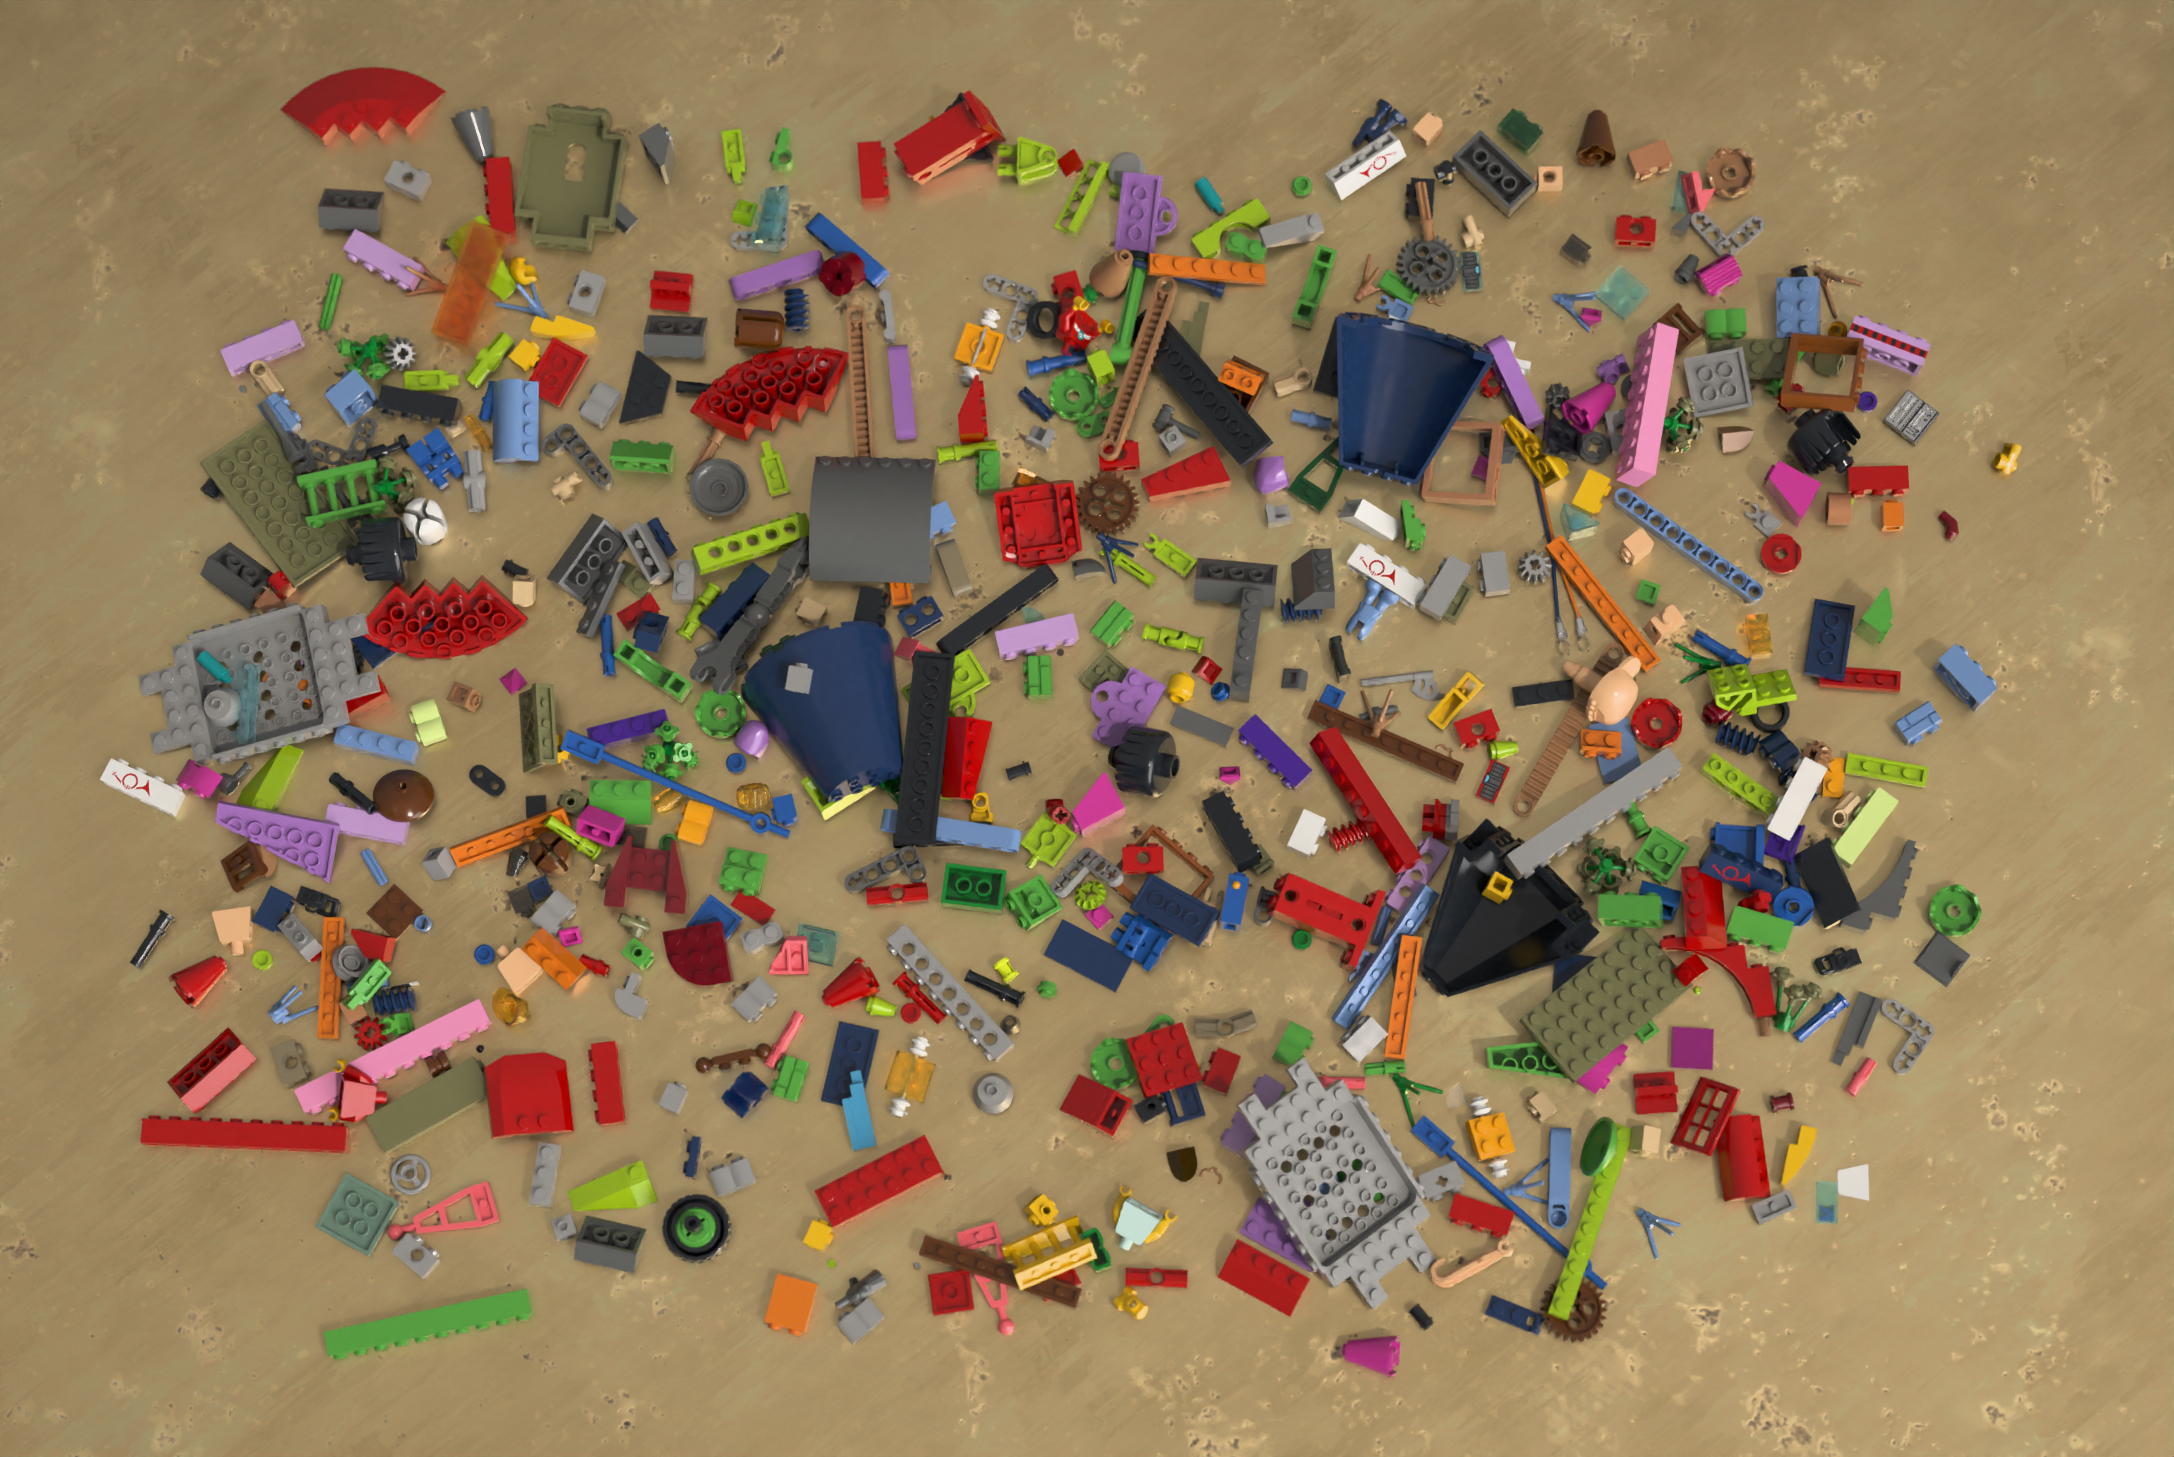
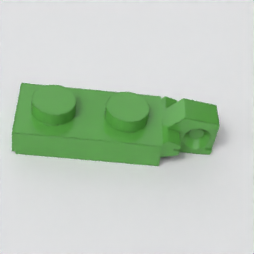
(367, 984)

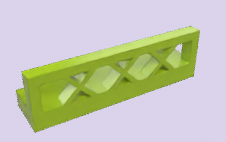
(1088, 198)

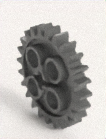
(1424, 282)

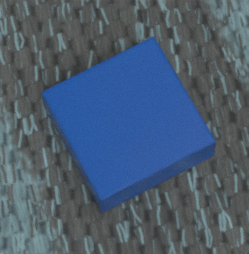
(1332, 696)

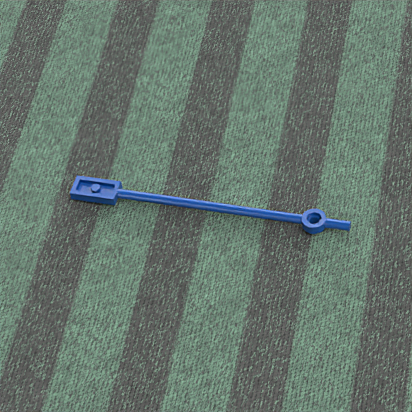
(594, 751)
(1441, 1145)

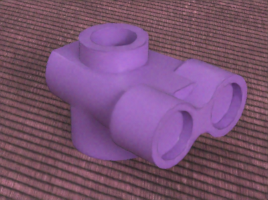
(1610, 369)

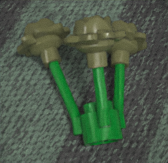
(1795, 993)

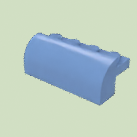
(515, 420)

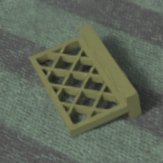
(544, 723)

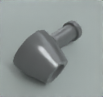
(231, 782)

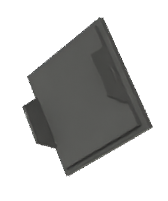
(1941, 959)

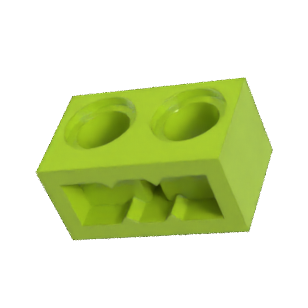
(1100, 367)

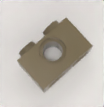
(281, 1054)

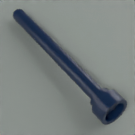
(1215, 289)

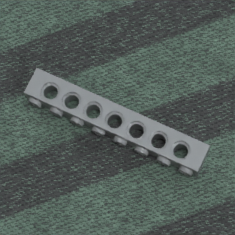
(904, 937)

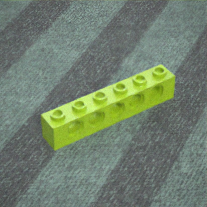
(706, 563)

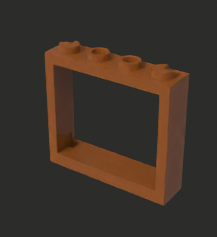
(1828, 345)
(1175, 847)

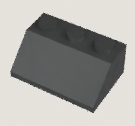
(659, 150)
(350, 210)
(675, 336)
(236, 574)
(1313, 580)
(609, 1244)

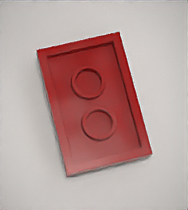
(558, 371)

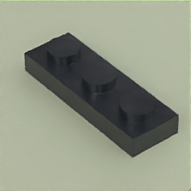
(1543, 693)

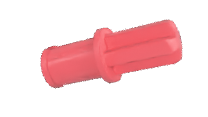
(1860, 1076)

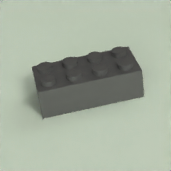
(1494, 173)

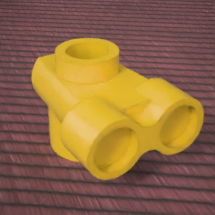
(2005, 461)
(981, 813)
(1130, 1303)

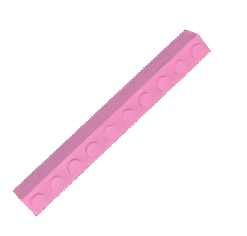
(399, 1054)

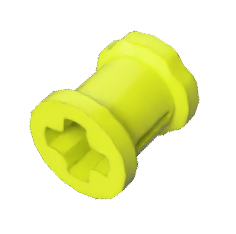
(1005, 970)

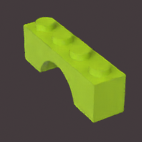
(1250, 216)

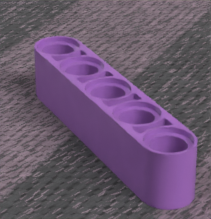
(776, 275)
(1514, 383)
(901, 392)

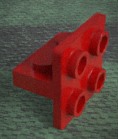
(671, 291)
(1655, 1093)

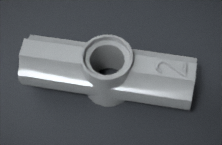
(474, 481)

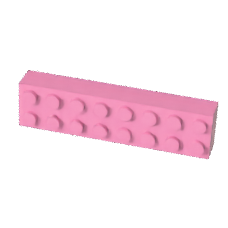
(1647, 404)

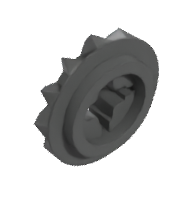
(1597, 439)

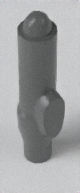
(1376, 711)

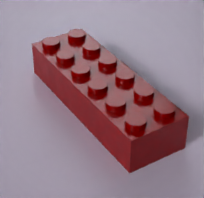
(879, 1182)

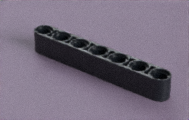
(998, 611)

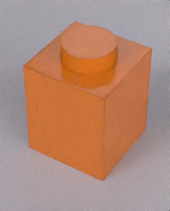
(1892, 516)

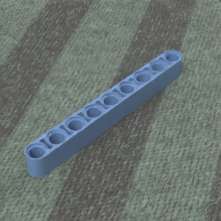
(1691, 555)

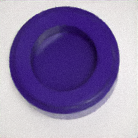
(1867, 402)

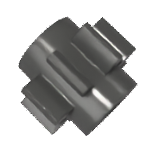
(1557, 394)

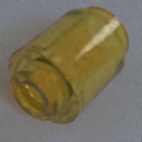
(667, 801)

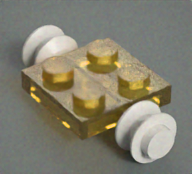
(909, 1076)

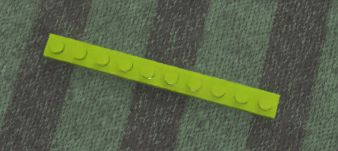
(1588, 1229)

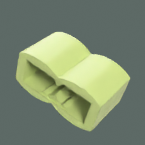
(428, 722)

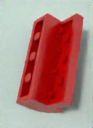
(1743, 1159)

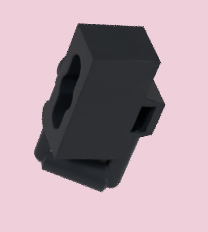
(318, 901)
(1839, 962)

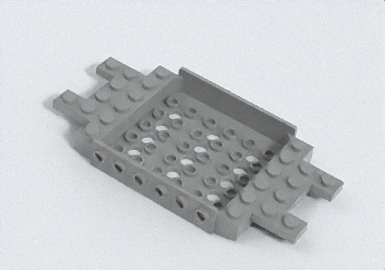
(327, 668)
(1372, 1242)

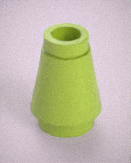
(1501, 749)
(879, 1006)

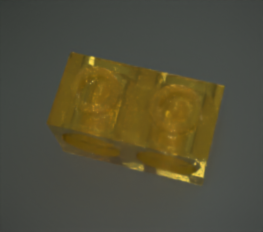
(1758, 636)

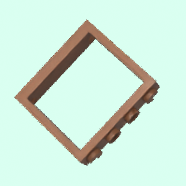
(1493, 470)

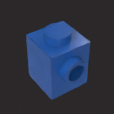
(784, 810)

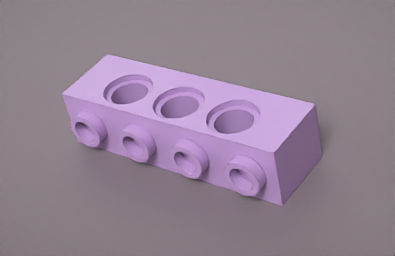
(1430, 847)

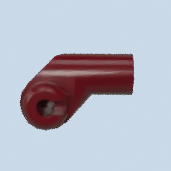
(1952, 525)

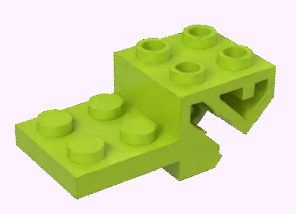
(1739, 689)

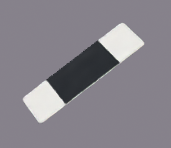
(401, 986)

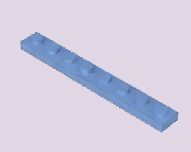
(1384, 957)

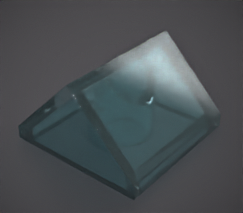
(1577, 524)
(821, 943)

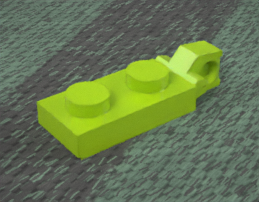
(734, 153)
(430, 380)
(773, 470)

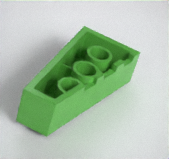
(1522, 1058)

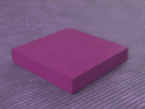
(1692, 1048)

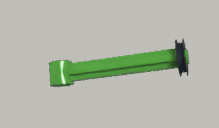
(1122, 348)

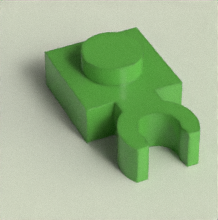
(398, 1023)

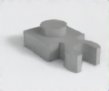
(1765, 522)

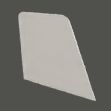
(1854, 1182)

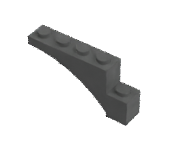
(1246, 645)
(1884, 900)

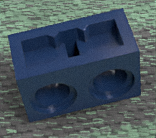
(923, 621)

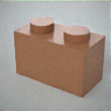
(1650, 159)

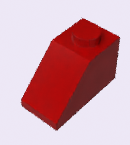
(374, 944)

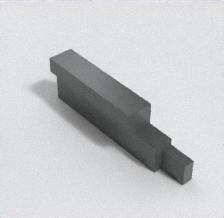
(1857, 1026)

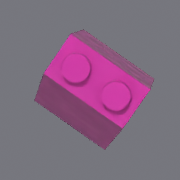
(1791, 490)
(1097, 807)

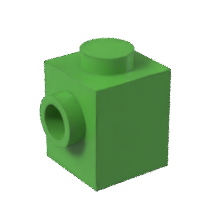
(638, 954)

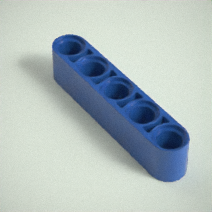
(838, 241)

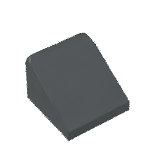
(1681, 227)
(1294, 679)

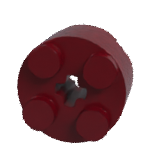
(842, 273)

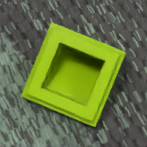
(744, 212)

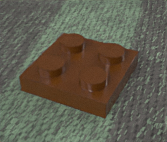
(395, 912)

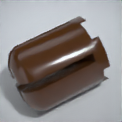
(758, 329)
(551, 843)

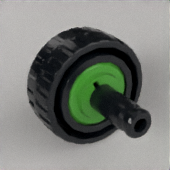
(696, 1229)

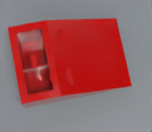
(971, 424)
(1096, 1105)

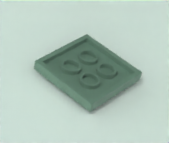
(357, 1214)

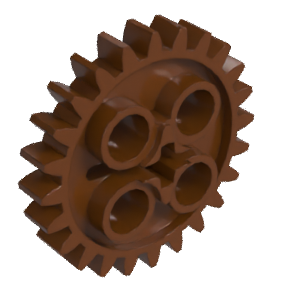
(1112, 486)
(1585, 1296)

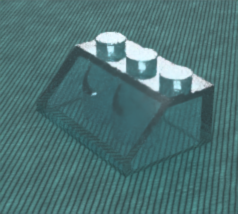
(771, 219)

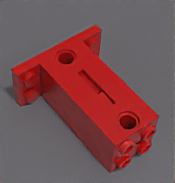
(948, 139)
(1326, 914)

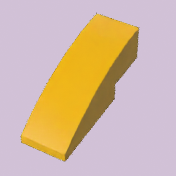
(561, 329)
(1456, 700)
(1797, 1154)

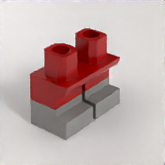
(1441, 819)

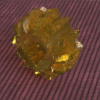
(753, 796)

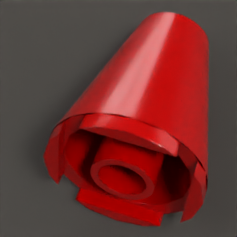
(198, 979)
(851, 985)

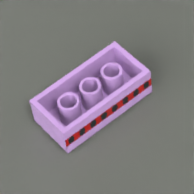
(1890, 346)

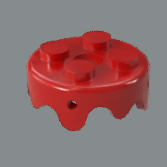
(1665, 712)

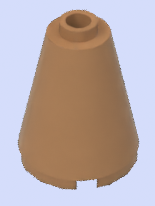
(1112, 273)

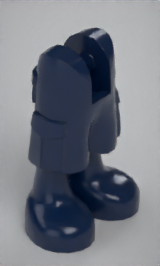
(1371, 130)

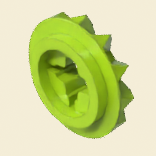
(1092, 901)

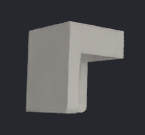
(1040, 438)
(1277, 515)
(439, 863)

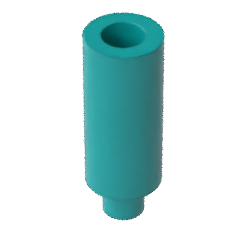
(1209, 195)
(214, 667)

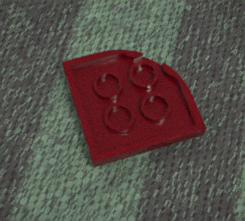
(699, 953)

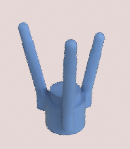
(279, 1011)

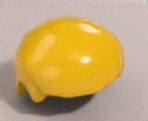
(522, 273)

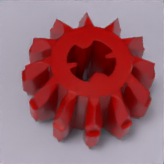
(365, 1029)

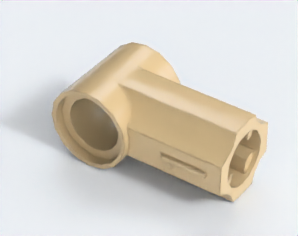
(267, 379)
(1290, 382)
(1842, 810)

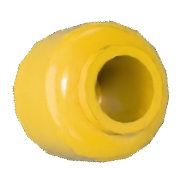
(1180, 687)

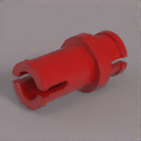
(597, 966)

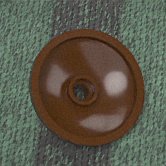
(406, 803)

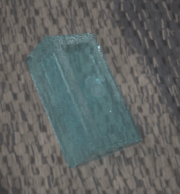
(1679, 201)

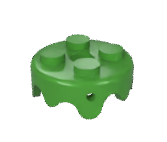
(1070, 382)
(706, 713)
(1957, 897)
(1100, 1064)

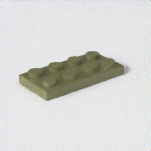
(1763, 356)

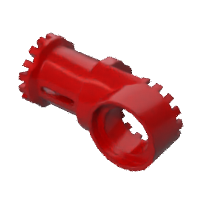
(1053, 807)

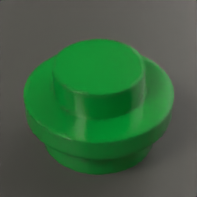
(1089, 293)
(1301, 939)

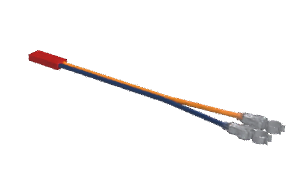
(1561, 633)

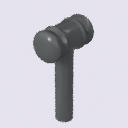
(1164, 419)

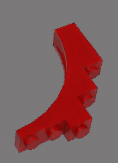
(1753, 981)

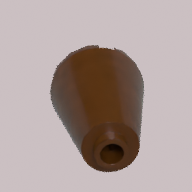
(1596, 141)

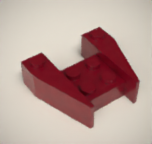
(650, 871)

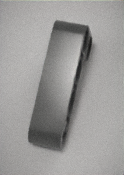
(581, 458)
(884, 874)

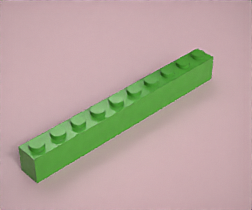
(428, 1323)

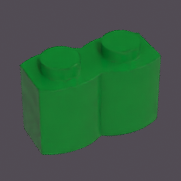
(1103, 1259)

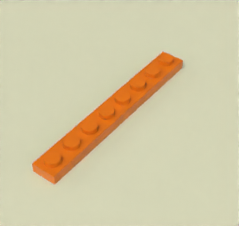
(1602, 603)

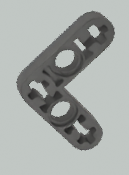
(352, 453)

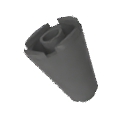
(475, 132)

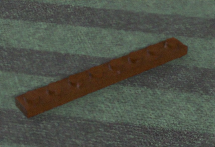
(1387, 741)
(996, 1271)

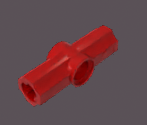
(883, 895)
(1170, 1278)

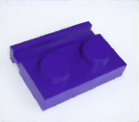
(1782, 848)

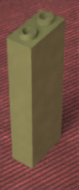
(429, 1105)

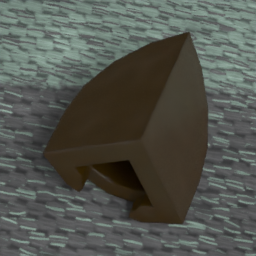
(1183, 1163)

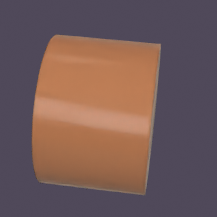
(1838, 508)

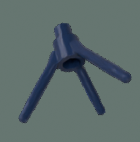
(1110, 544)

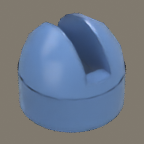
(420, 923)

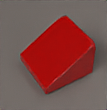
(1070, 163)
(1206, 669)

